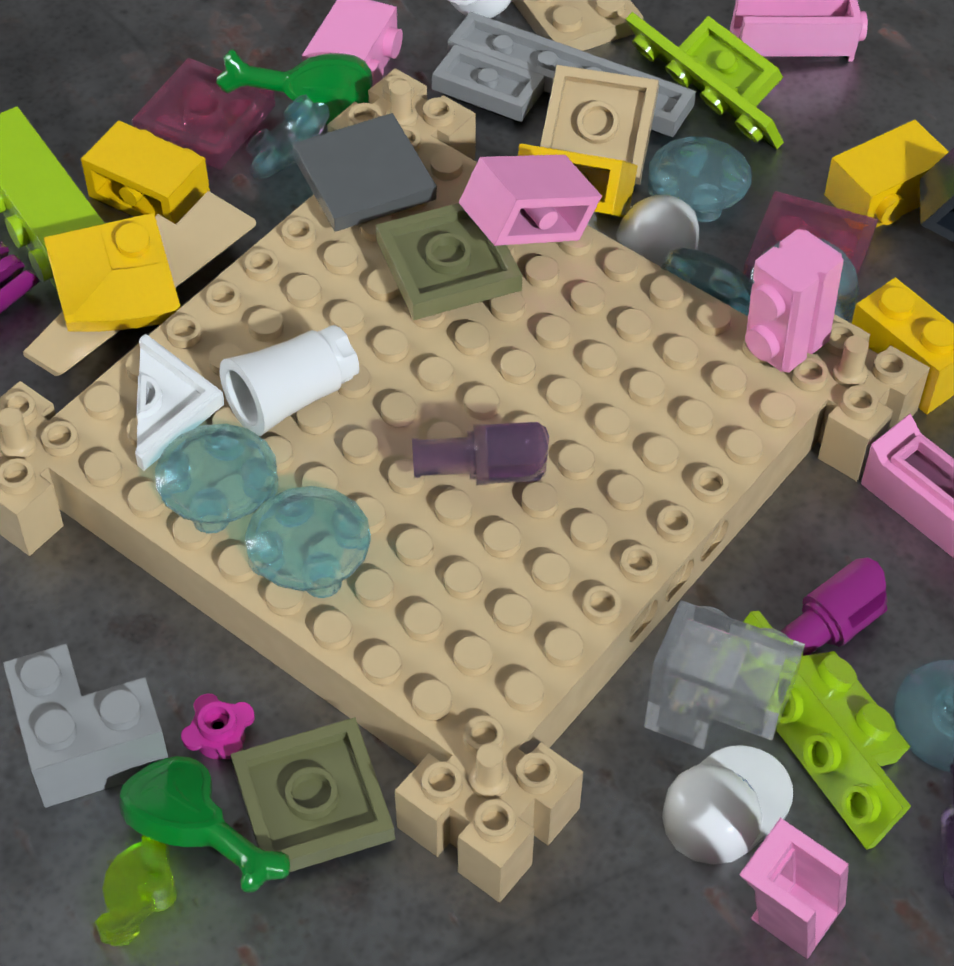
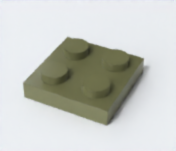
(445, 261)
(313, 795)

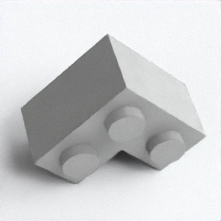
(80, 740)

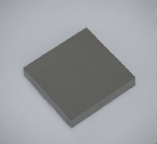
(364, 172)

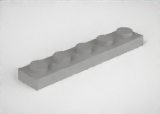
(543, 56)

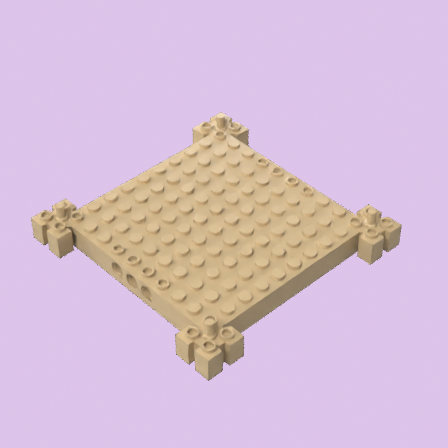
(480, 604)

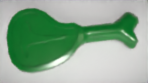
(324, 78)
(176, 807)

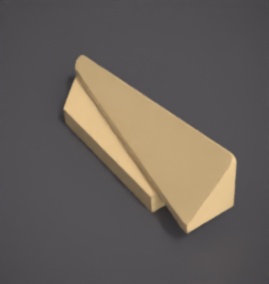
(188, 245)

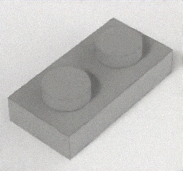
(488, 82)

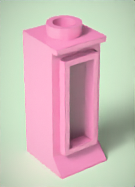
(800, 27)
(914, 481)
(796, 887)

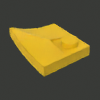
(113, 276)

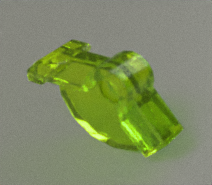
(133, 888)

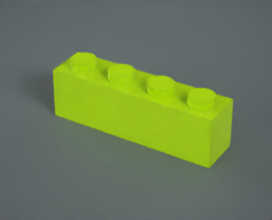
(37, 192)

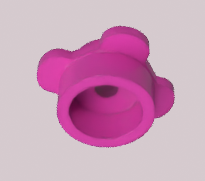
(217, 742)

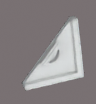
(169, 400)

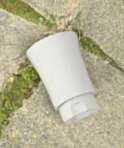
(287, 377)

